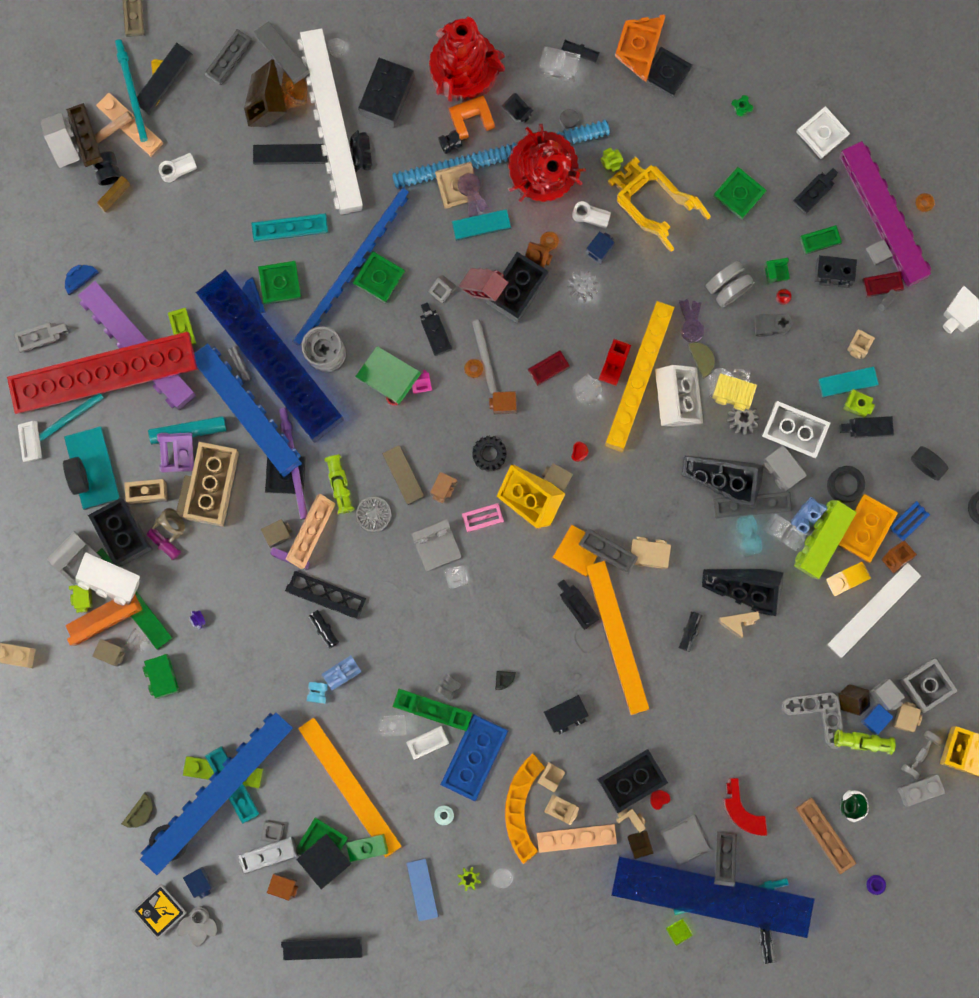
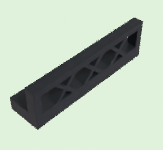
(327, 603)
(322, 948)

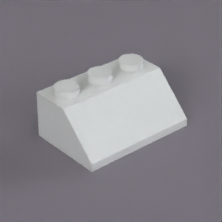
(679, 396)
(796, 429)
(107, 579)

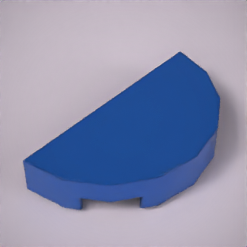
(78, 276)
(252, 293)

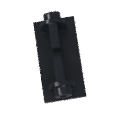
(359, 143)

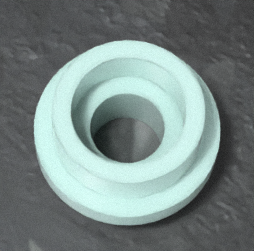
(439, 820)

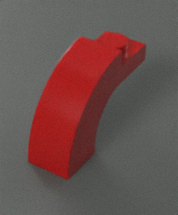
(738, 815)

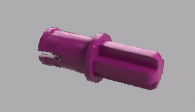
(163, 543)

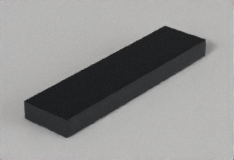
(163, 77)
(288, 154)

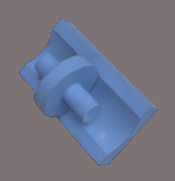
(808, 515)
(341, 672)

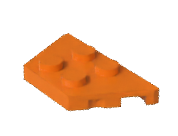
(639, 44)

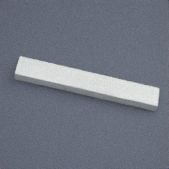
(873, 610)

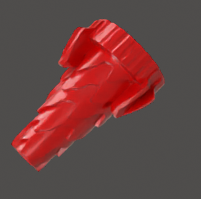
(464, 61)
(529, 166)

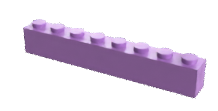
(126, 334)

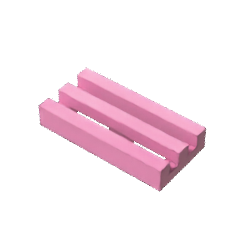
(480, 510)

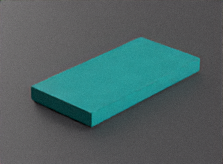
(93, 452)

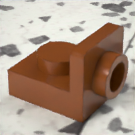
(539, 254)
(898, 556)

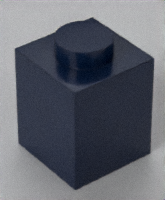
(600, 247)
(198, 883)

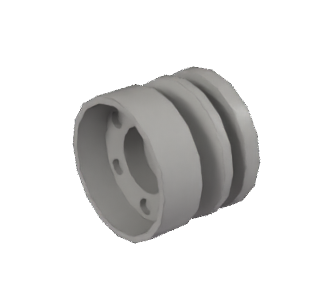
(313, 347)

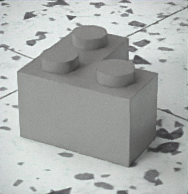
(58, 137)

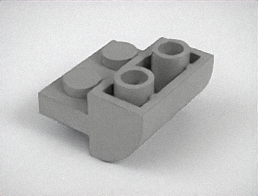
(69, 556)

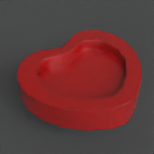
(580, 451)
(659, 798)

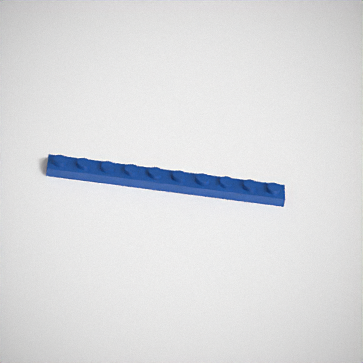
(356, 260)

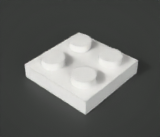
(823, 132)

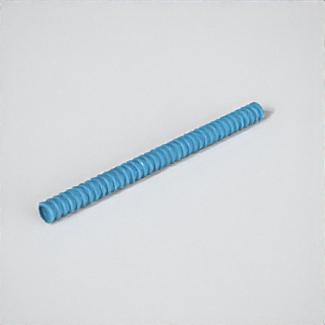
(494, 155)

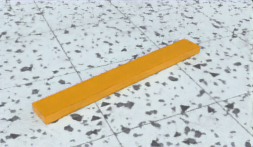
(617, 637)
(347, 783)

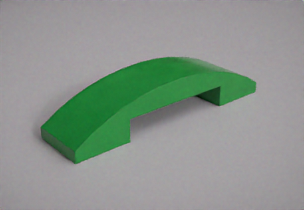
(432, 709)

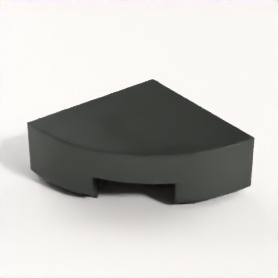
(504, 679)

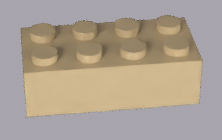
(211, 484)

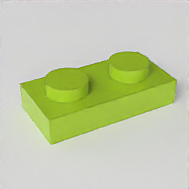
(181, 323)

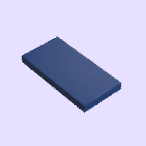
(474, 757)

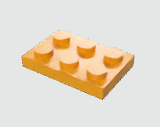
(867, 528)

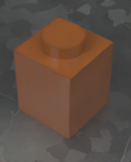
(503, 402)
(282, 887)

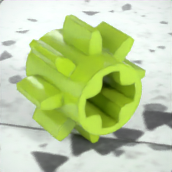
(611, 159)
(474, 876)

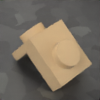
(860, 344)
(562, 809)
(637, 820)

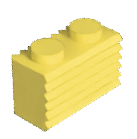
(734, 392)

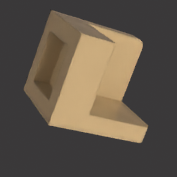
(551, 777)

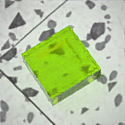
(679, 931)

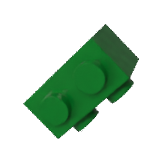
(161, 676)

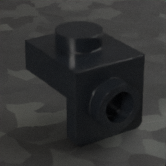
(517, 108)

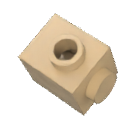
(907, 717)

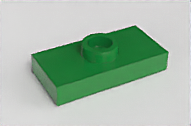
(367, 847)

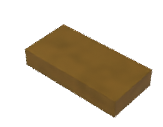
(113, 193)

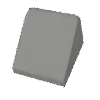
(442, 288)

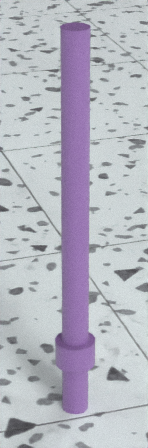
(286, 428)

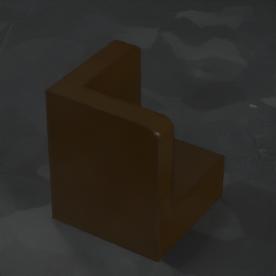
(854, 699)
(640, 844)

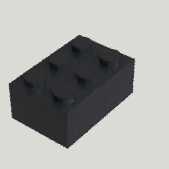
(386, 92)
(524, 282)
(120, 532)
(632, 781)

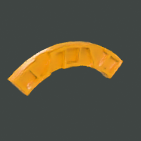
(516, 807)

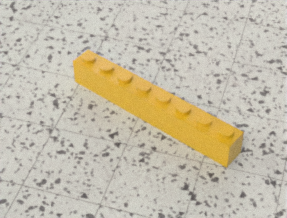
(639, 376)

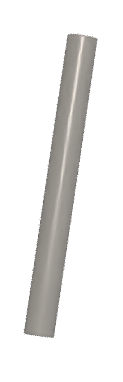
(485, 356)

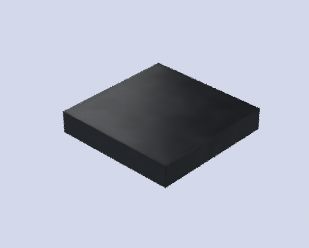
(668, 71)
(278, 484)
(323, 861)

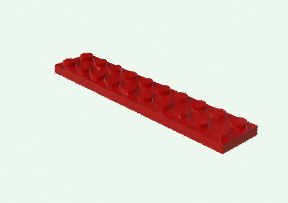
(102, 372)

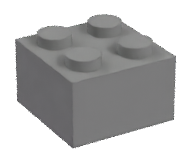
(928, 685)

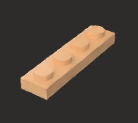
(114, 109)
(310, 531)
(576, 838)

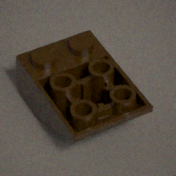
(264, 97)

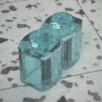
(749, 541)

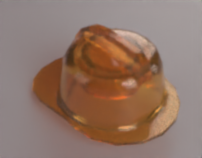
(293, 93)

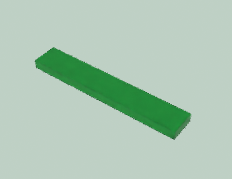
(146, 618)

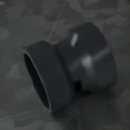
(450, 142)

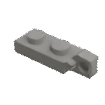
(39, 336)

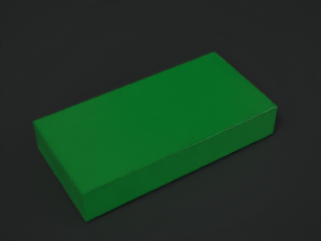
(820, 239)

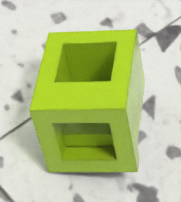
(853, 407)
(81, 599)

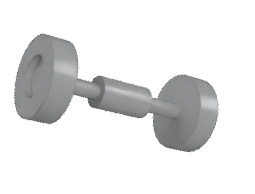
(922, 754)

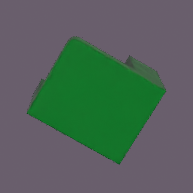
(777, 270)

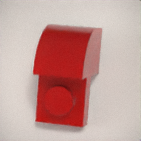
(615, 362)

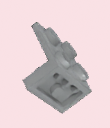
(436, 545)

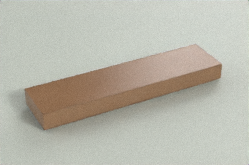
(825, 835)

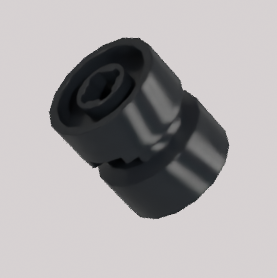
(107, 171)

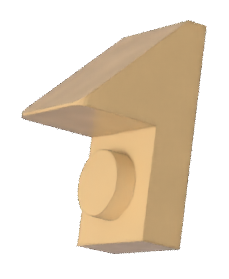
(733, 623)

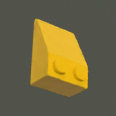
(530, 496)

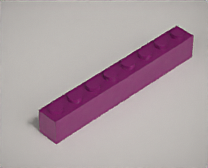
(885, 214)

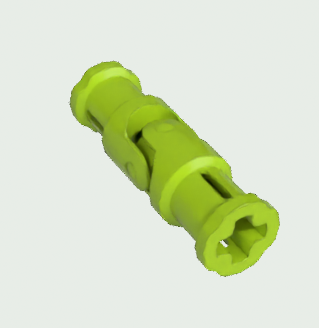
(339, 486)
(862, 741)

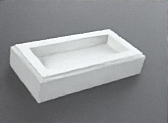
(29, 441)
(427, 742)

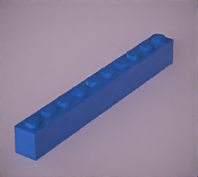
(212, 797)

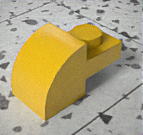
(848, 578)

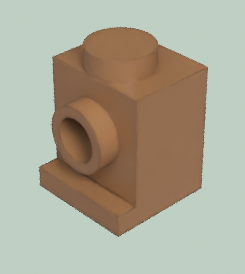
(443, 487)

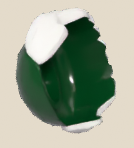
(854, 805)

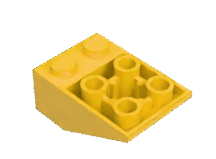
(962, 751)

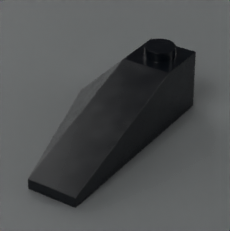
(729, 478)
(752, 587)

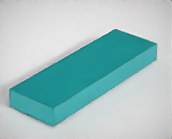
(481, 224)
(847, 381)

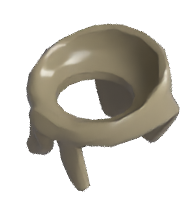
(170, 514)

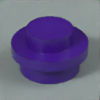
(197, 619)
(876, 884)

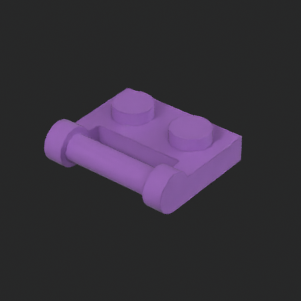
(182, 452)

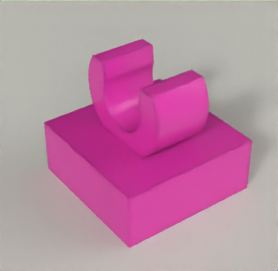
(422, 383)

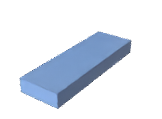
(422, 889)

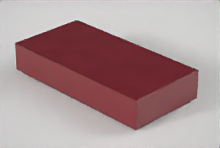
(883, 284)
(548, 368)

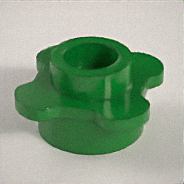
(740, 111)

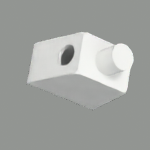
(962, 311)

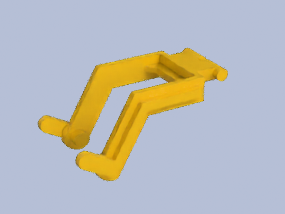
(634, 180)

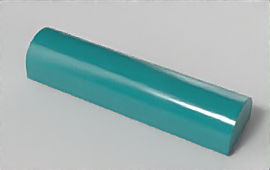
(197, 428)

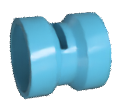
(314, 696)

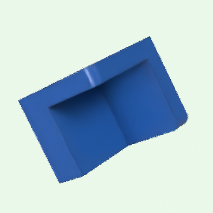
(877, 719)

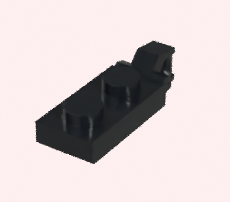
(815, 191)
(434, 330)
(869, 427)
(577, 605)

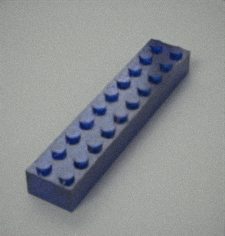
(269, 356)
(699, 895)

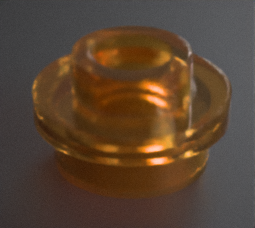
(926, 197)
(554, 244)
(473, 362)

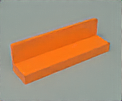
(100, 620)

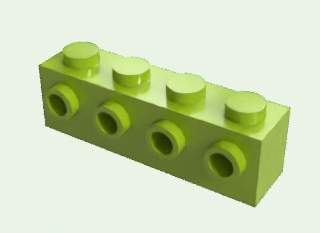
(824, 539)

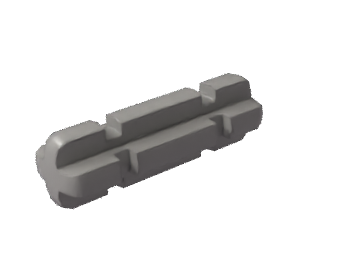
(239, 364)

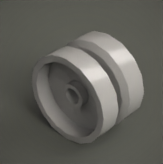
(730, 284)

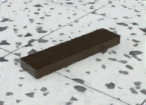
(84, 135)

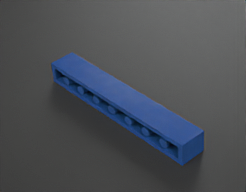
(246, 411)

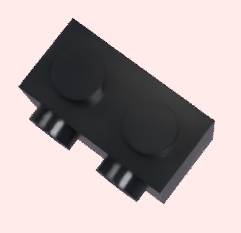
(835, 271)

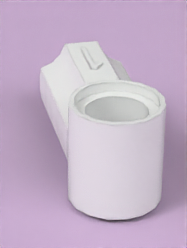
(179, 166)
(593, 215)

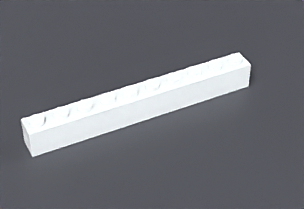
(331, 122)

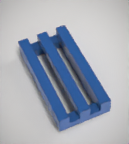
(920, 510)

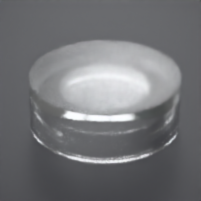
(502, 878)

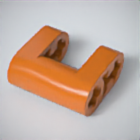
(469, 109)

